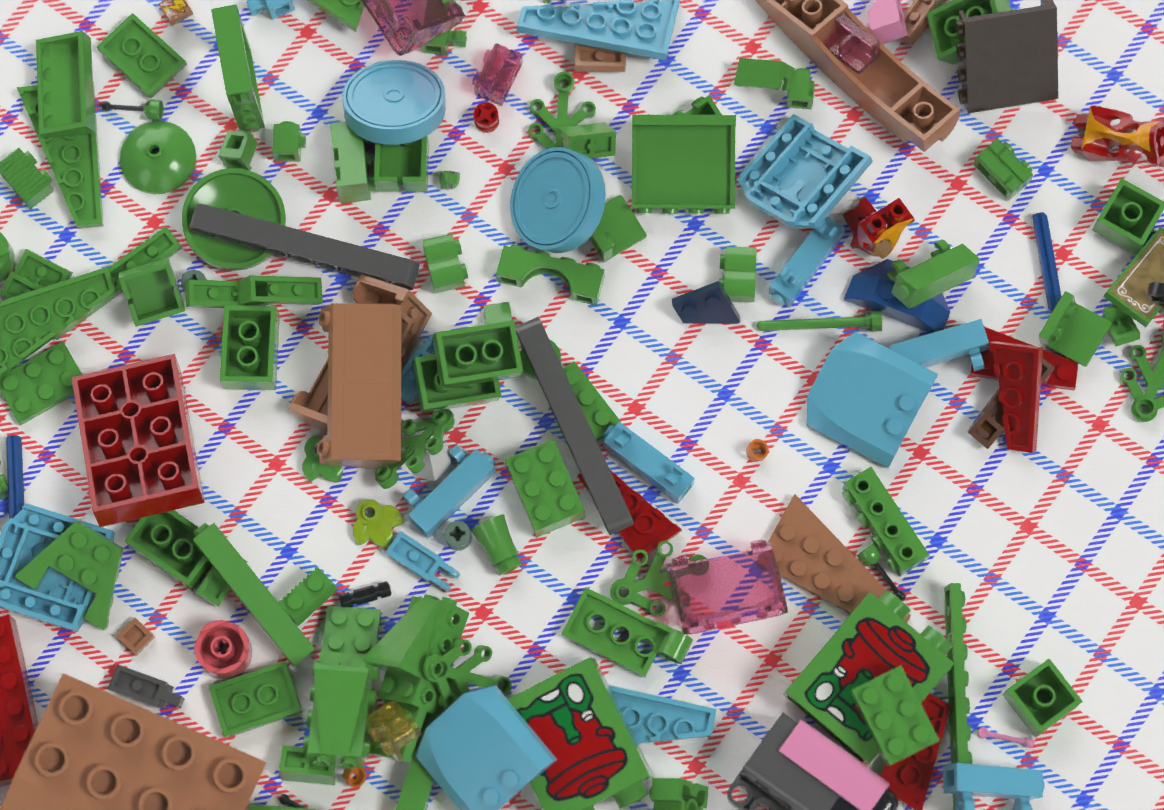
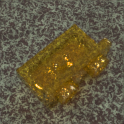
(392, 728)

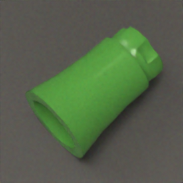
(498, 544)

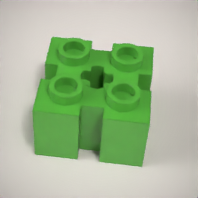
(678, 794)

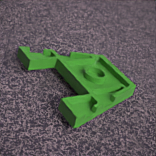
(87, 560)

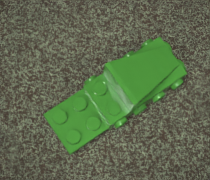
(403, 655)
(343, 689)

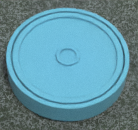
(394, 102)
(557, 200)

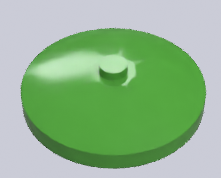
(237, 192)

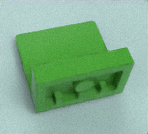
(616, 229)
(1074, 330)

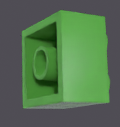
(1129, 216)
(1042, 698)

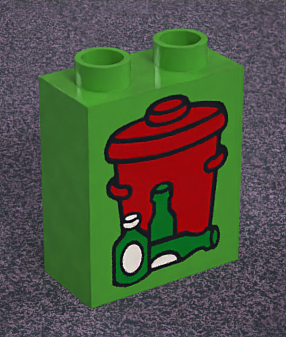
(861, 649)
(588, 737)

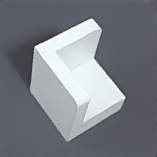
(436, 465)

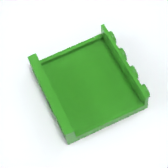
(683, 163)

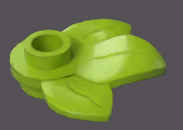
(377, 527)

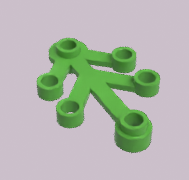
(562, 112)
(1154, 382)
(437, 425)
(652, 580)
(461, 674)

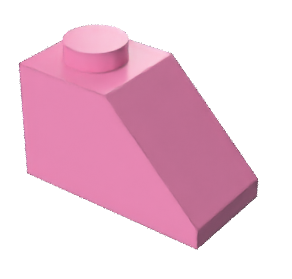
(887, 20)

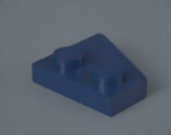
(706, 306)

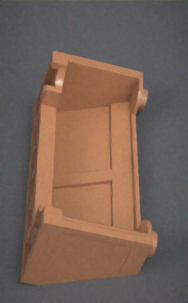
(362, 385)
(313, 406)

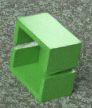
(402, 166)
(152, 291)

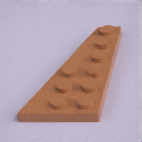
(819, 561)

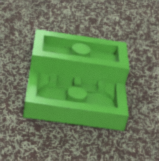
(32, 274)

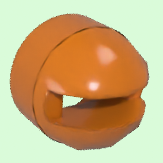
(755, 445)
(359, 779)

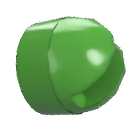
(449, 177)

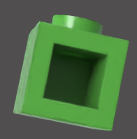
(288, 142)

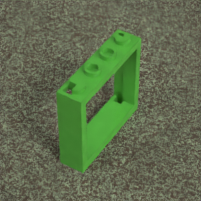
(238, 68)

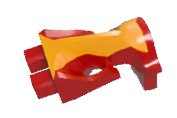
(1102, 136)
(879, 229)

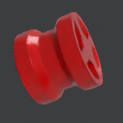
(488, 112)

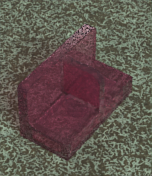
(853, 44)

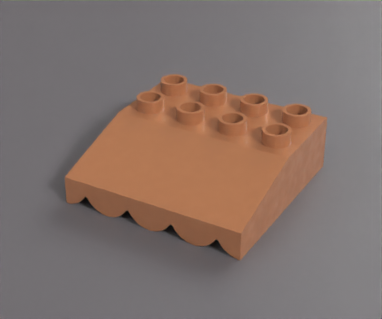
(120, 756)

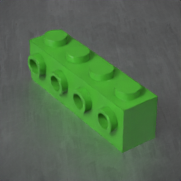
(885, 521)

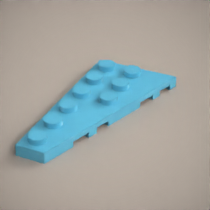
(610, 25)
(662, 718)

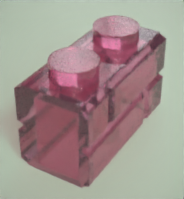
(497, 74)

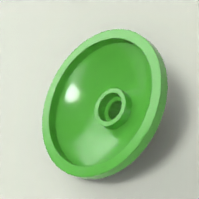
(160, 171)

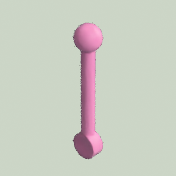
(984, 733)

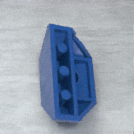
(873, 291)

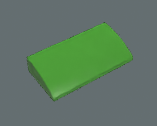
(65, 85)

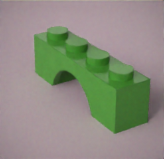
(519, 266)

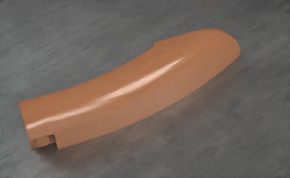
(883, 89)

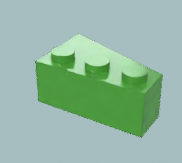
(351, 164)

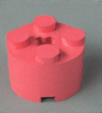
(208, 649)

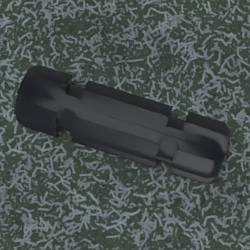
(365, 594)

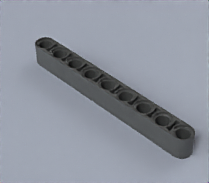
(303, 246)
(574, 426)

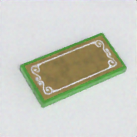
(1130, 287)

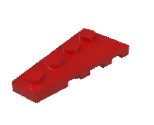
(1062, 377)
(1019, 385)
(649, 522)
(912, 775)

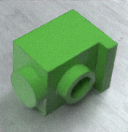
(801, 90)
(238, 149)

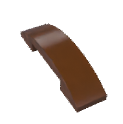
(989, 422)

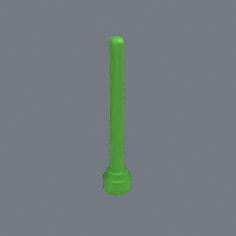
(870, 321)

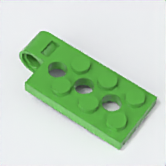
(665, 640)

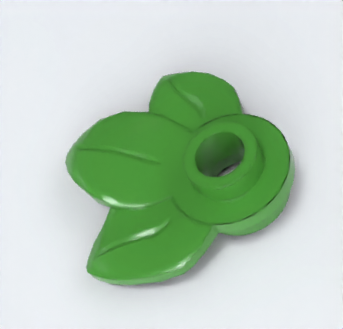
(312, 468)

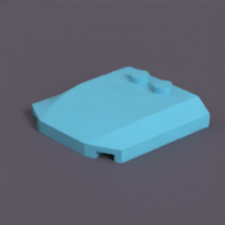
(801, 174)
(867, 397)
(58, 598)
(482, 751)

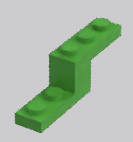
(254, 291)

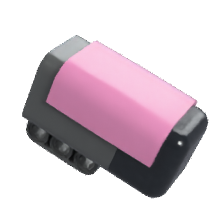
(807, 771)

